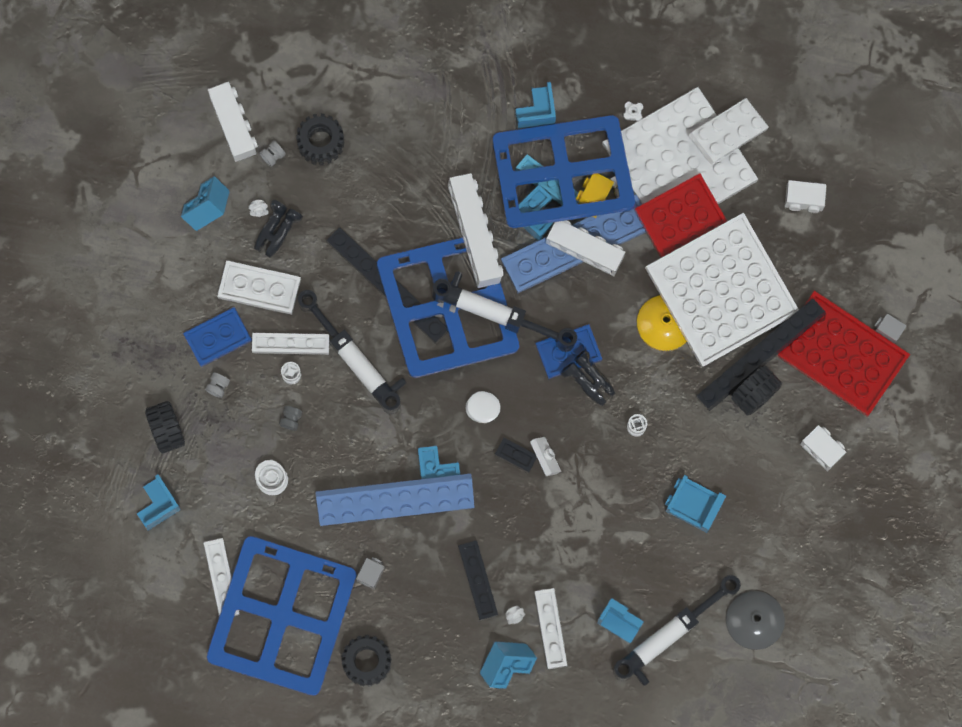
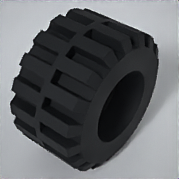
(324, 153)
(756, 390)
(164, 427)
(366, 643)

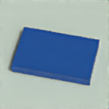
(217, 337)
(556, 360)

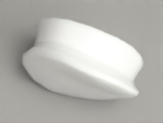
(482, 407)
(271, 477)

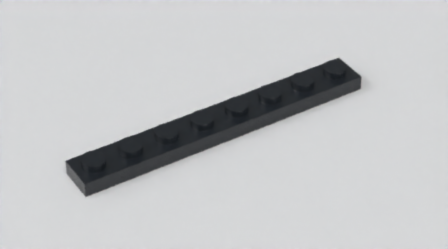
(367, 267)
(761, 354)

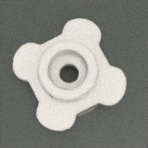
(628, 115)
(258, 208)
(515, 615)

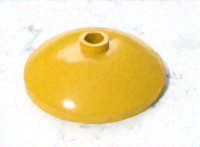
(654, 330)

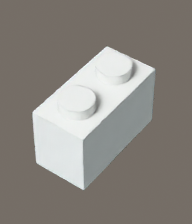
(805, 196)
(823, 447)

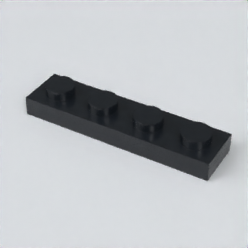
(478, 580)

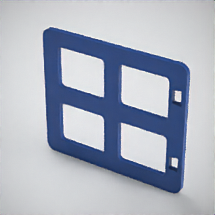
(564, 171)
(402, 316)
(281, 617)

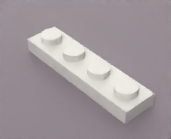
(290, 343)
(218, 570)
(550, 628)

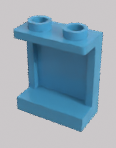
(694, 504)

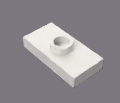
(545, 456)

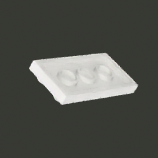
(728, 131)
(259, 287)

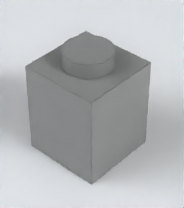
(890, 328)
(370, 573)

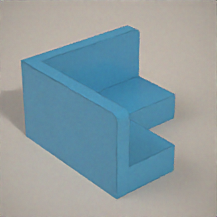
(541, 113)
(534, 202)
(207, 205)
(430, 464)
(162, 506)
(620, 621)
(505, 660)

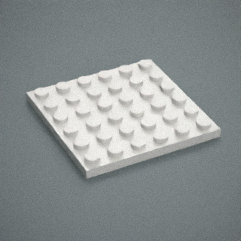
(665, 156)
(722, 289)

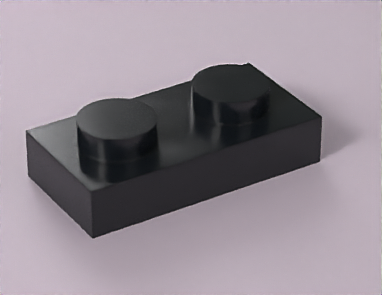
(516, 455)

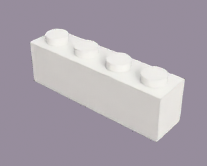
(232, 122)
(586, 247)

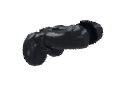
(279, 237)
(588, 387)

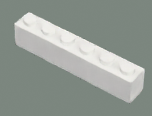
(474, 230)

